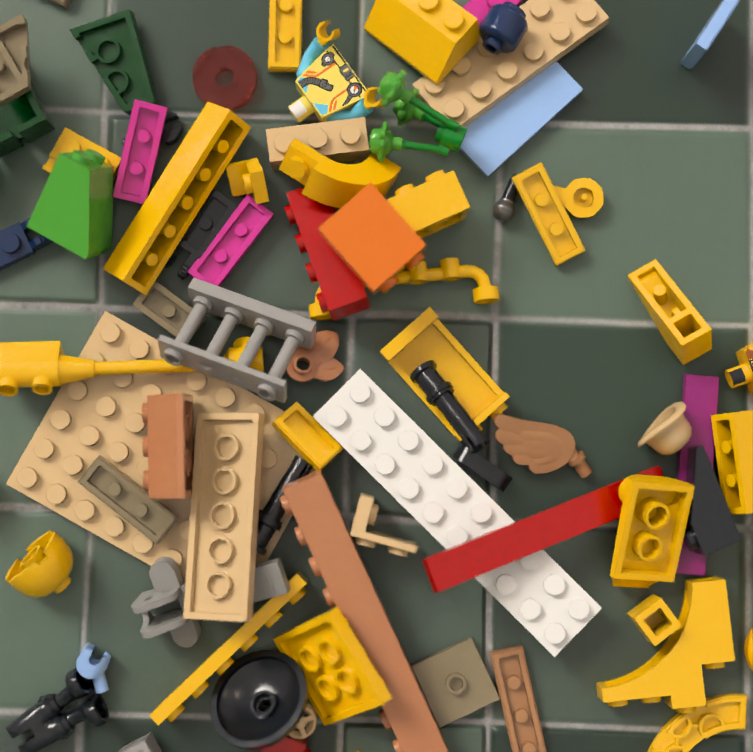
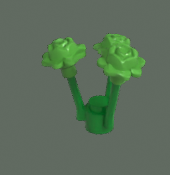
(407, 107)

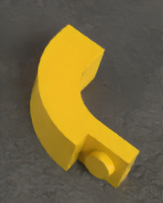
(333, 181)

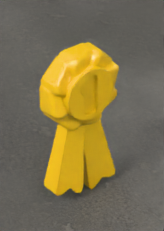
(581, 197)

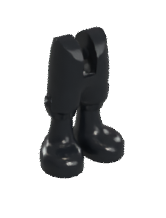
(47, 721)

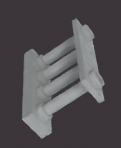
(237, 310)

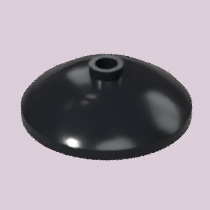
(249, 687)

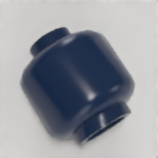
(503, 28)

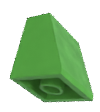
(77, 204)

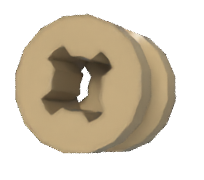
(307, 723)

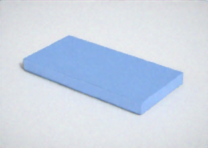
(518, 118)

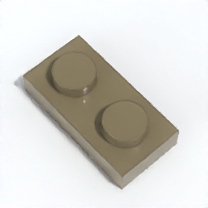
(165, 308)

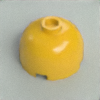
(43, 568)

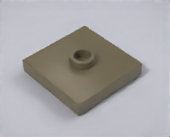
(455, 682)

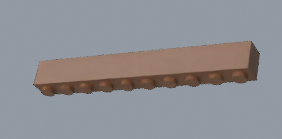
(357, 599)

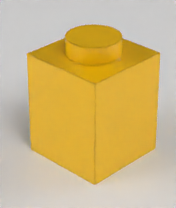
(654, 619)

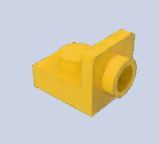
(247, 178)

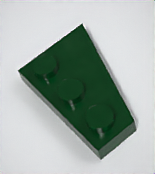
(119, 57)

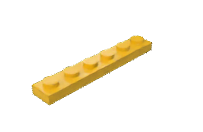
(221, 658)

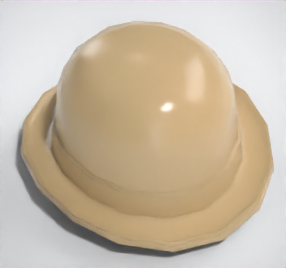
(668, 431)

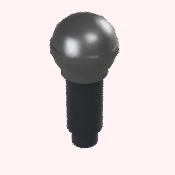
(504, 208)

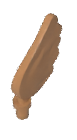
(539, 445)

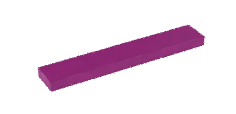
(701, 399)

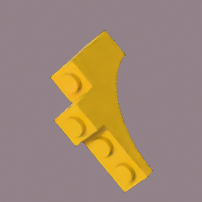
(678, 665)

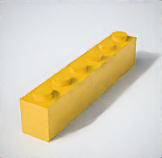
(177, 197)

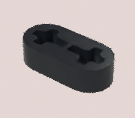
(482, 467)

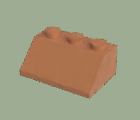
(169, 445)

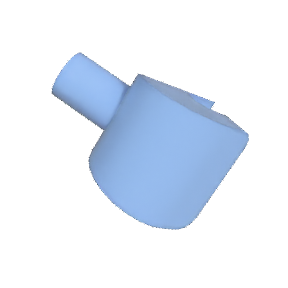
(93, 668)

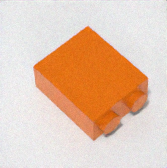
(373, 240)

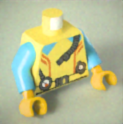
(329, 84)

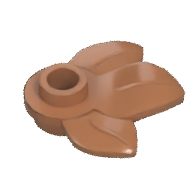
(319, 359)

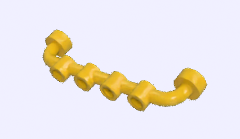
(448, 271)

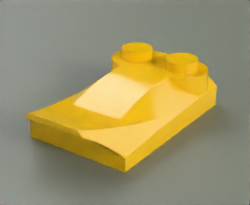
(650, 530)

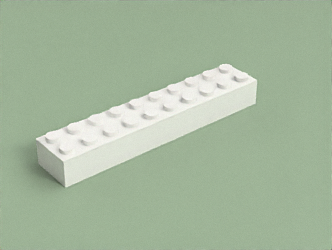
(452, 507)

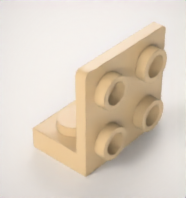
(366, 515)

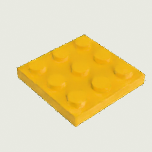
(335, 667)

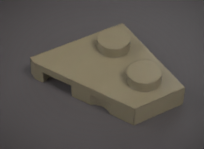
(14, 59)

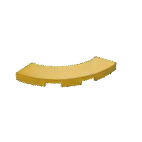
(687, 729)

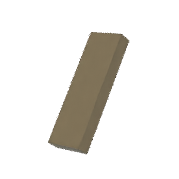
(128, 499)

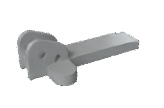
(170, 585)

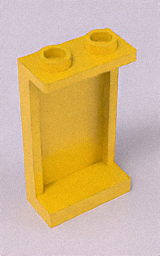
(430, 340)

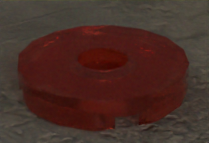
(225, 59)

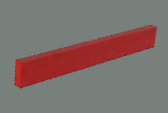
(526, 536)

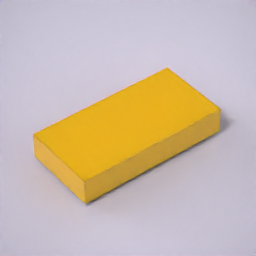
(307, 436)

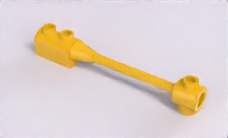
(45, 366)

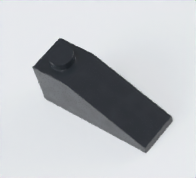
(709, 519)

